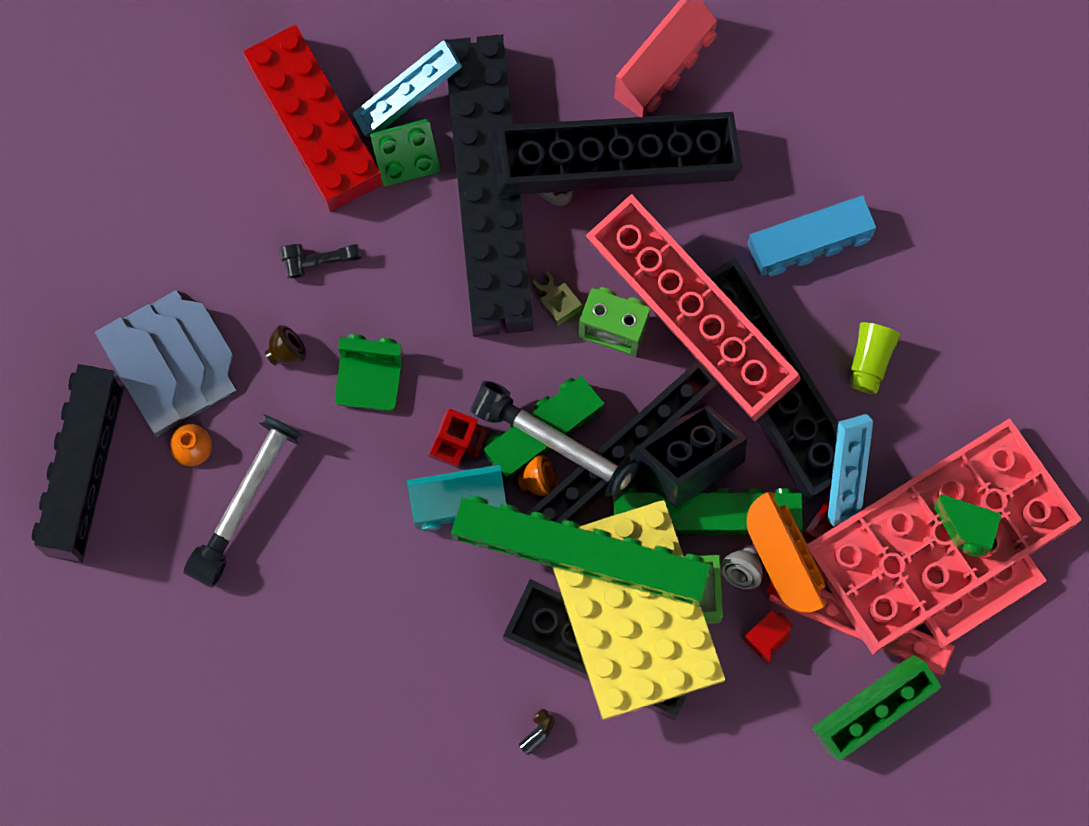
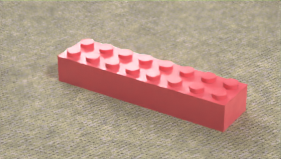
(693, 308)

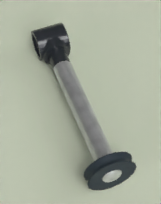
(495, 405)
(208, 562)

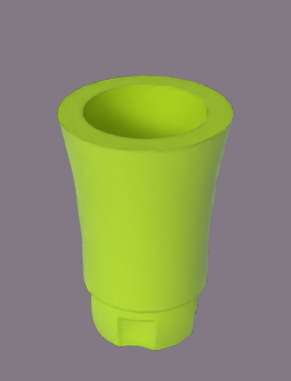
(872, 356)

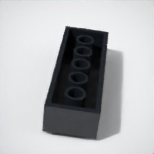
(78, 463)
(544, 630)

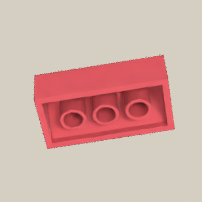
(664, 56)

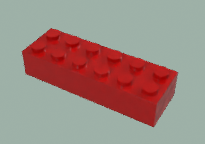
(313, 118)

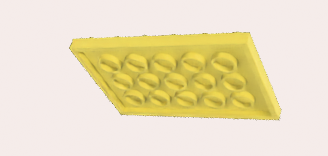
(633, 641)

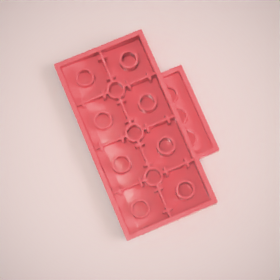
(902, 570)

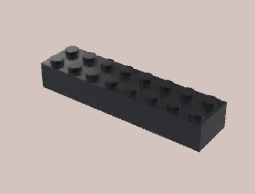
(615, 153)
(800, 422)

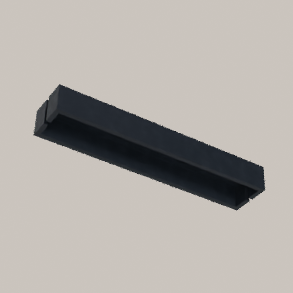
(489, 221)

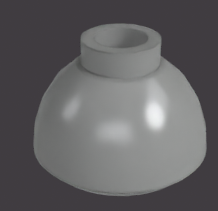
(743, 569)

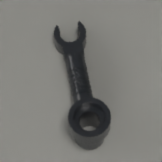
(296, 262)

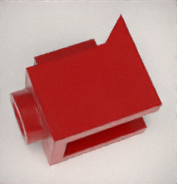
(769, 635)

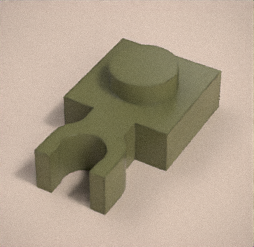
(557, 301)

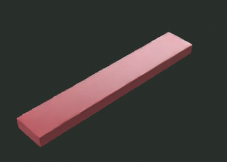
(911, 644)

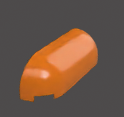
(785, 554)

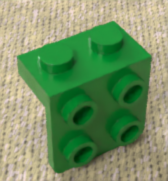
(368, 373)

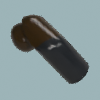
(539, 734)

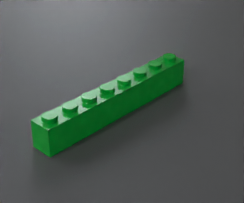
(580, 551)

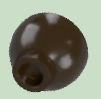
(285, 347)

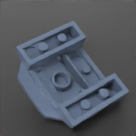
(169, 360)

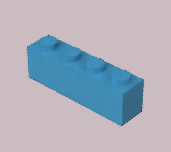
(811, 236)

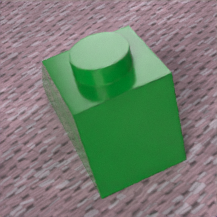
(968, 525)

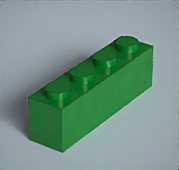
(565, 412)
(876, 707)

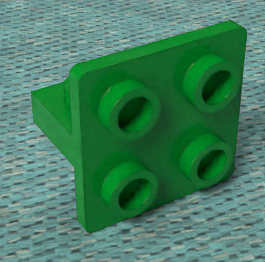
(405, 152)

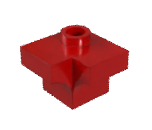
(457, 436)

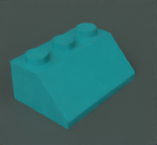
(438, 497)

